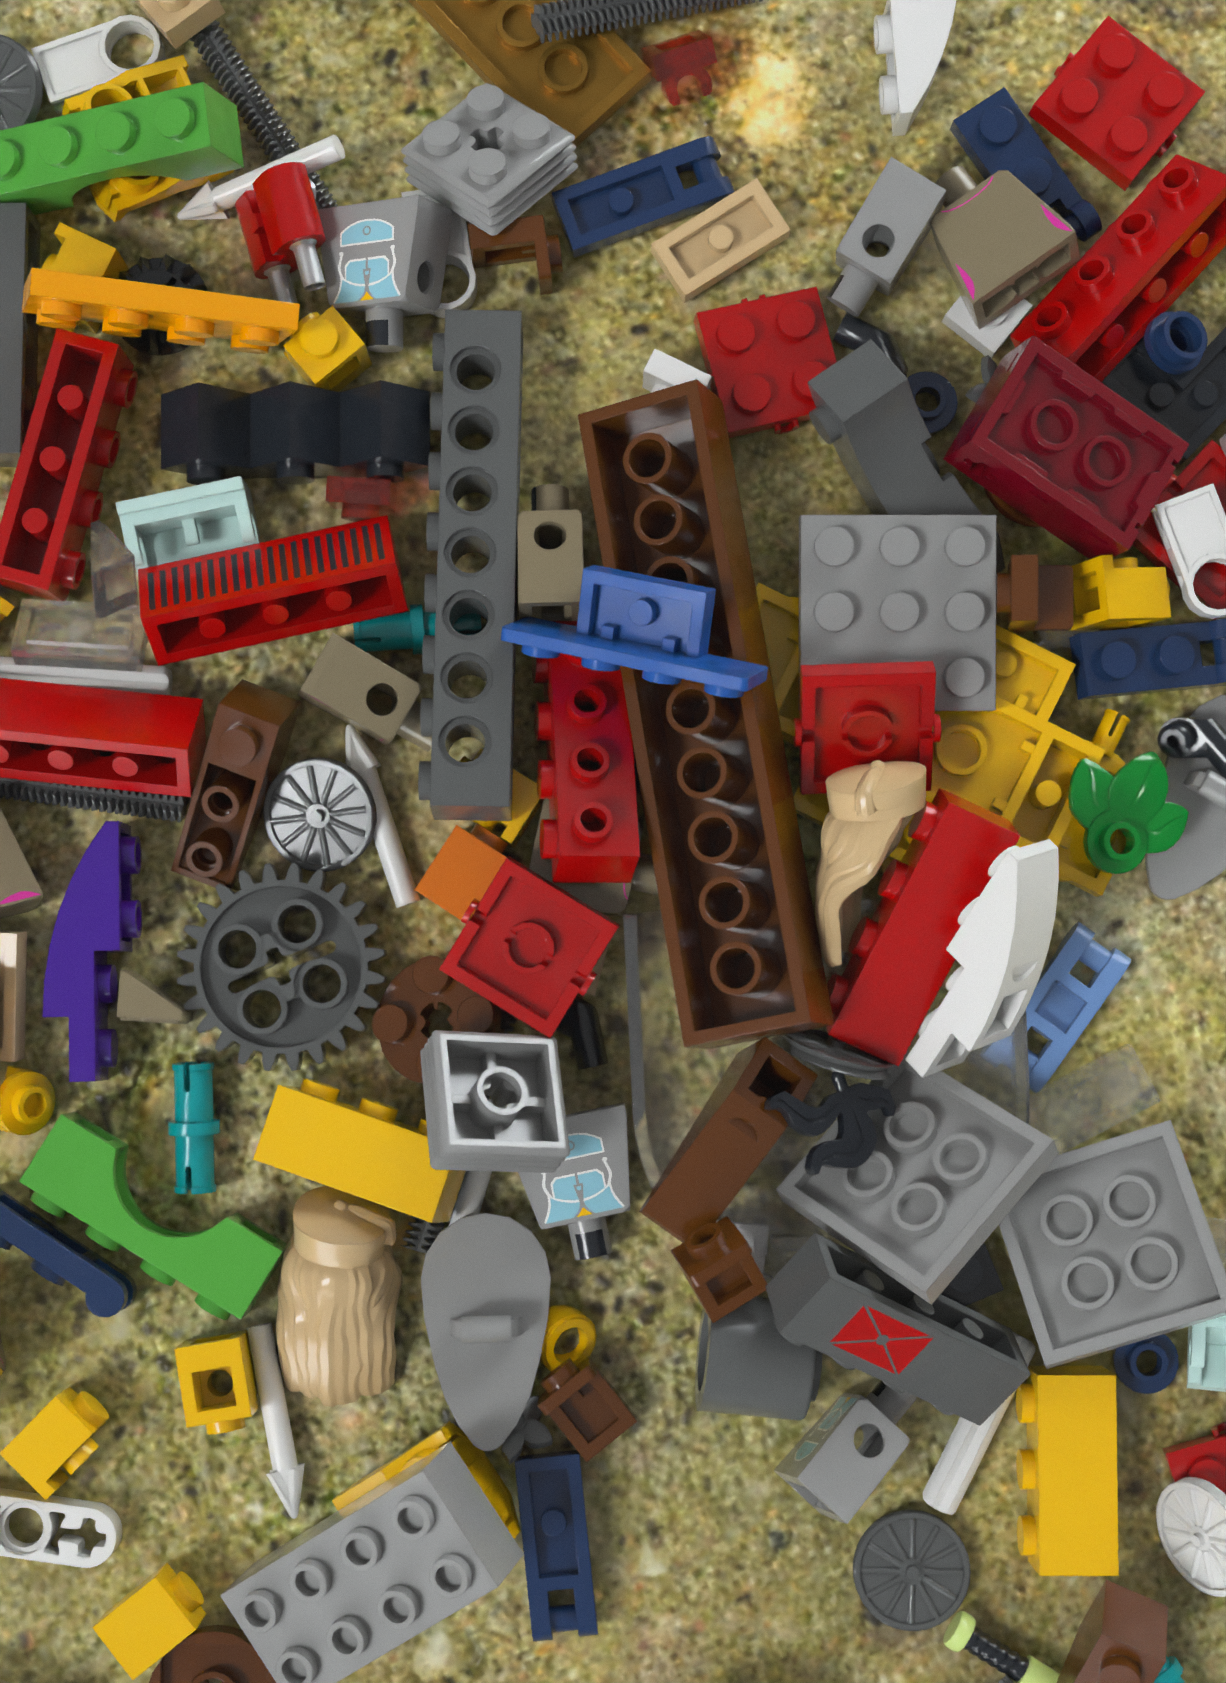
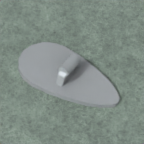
(1202, 847)
(486, 1321)

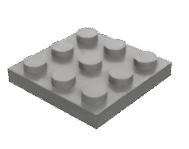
(903, 595)
(931, 1186)
(1114, 1247)

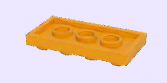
(184, 313)

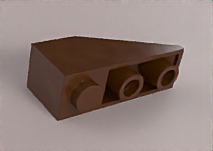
(232, 783)
(726, 1139)
(1118, 1639)

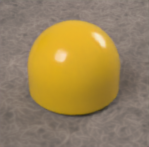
(559, 1320)

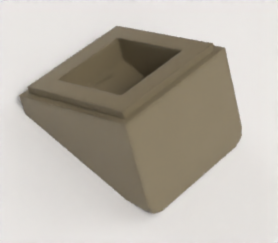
(146, 1002)

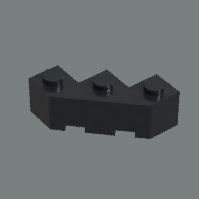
(295, 432)

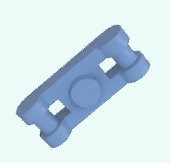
(1064, 1005)

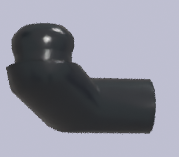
(855, 332)
(1194, 739)
(584, 1029)

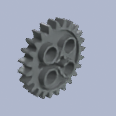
(262, 913)

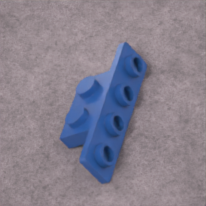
(640, 626)

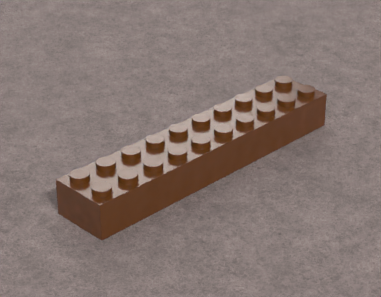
(708, 763)

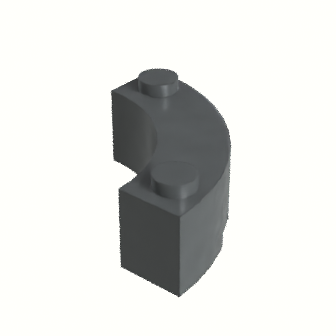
(881, 439)

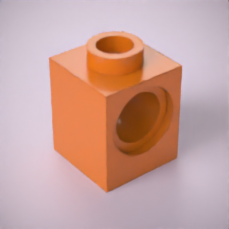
(463, 869)

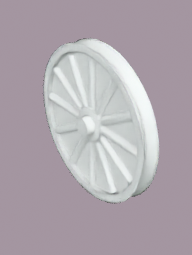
(1194, 1532)

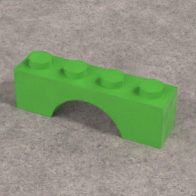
(164, 134)
(85, 1174)

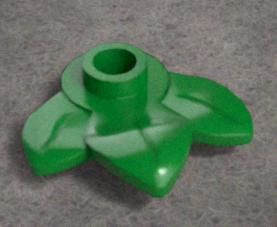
(1127, 802)

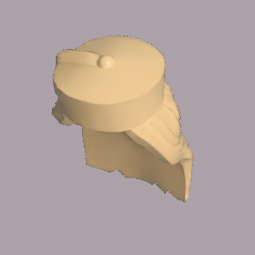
(863, 827)
(338, 1298)

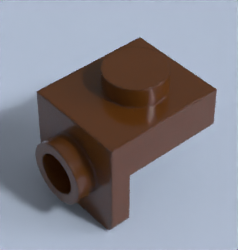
(517, 243)
(1035, 595)
(719, 1268)
(585, 1406)

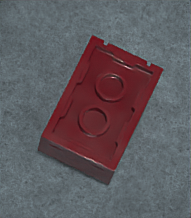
(1066, 450)

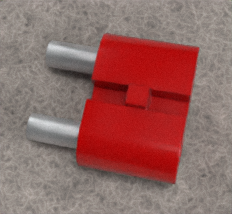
(283, 229)

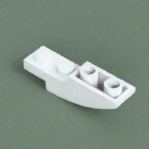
(914, 41)
(1000, 956)

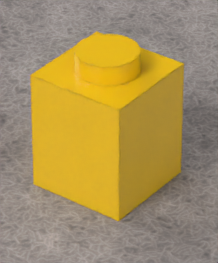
(151, 1619)

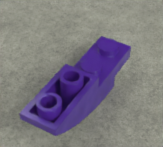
(91, 922)

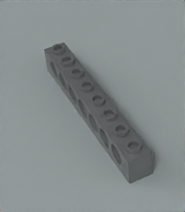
(493, 347)

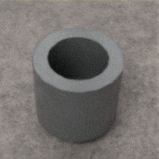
(752, 1368)

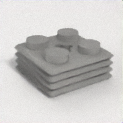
(490, 158)
(519, 1076)

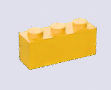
(356, 1150)
(1069, 1471)

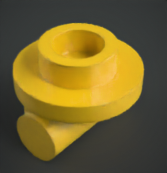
(25, 1101)

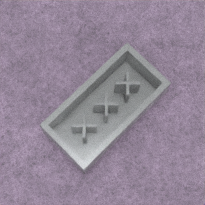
(374, 1573)

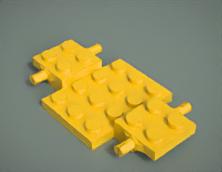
(995, 759)

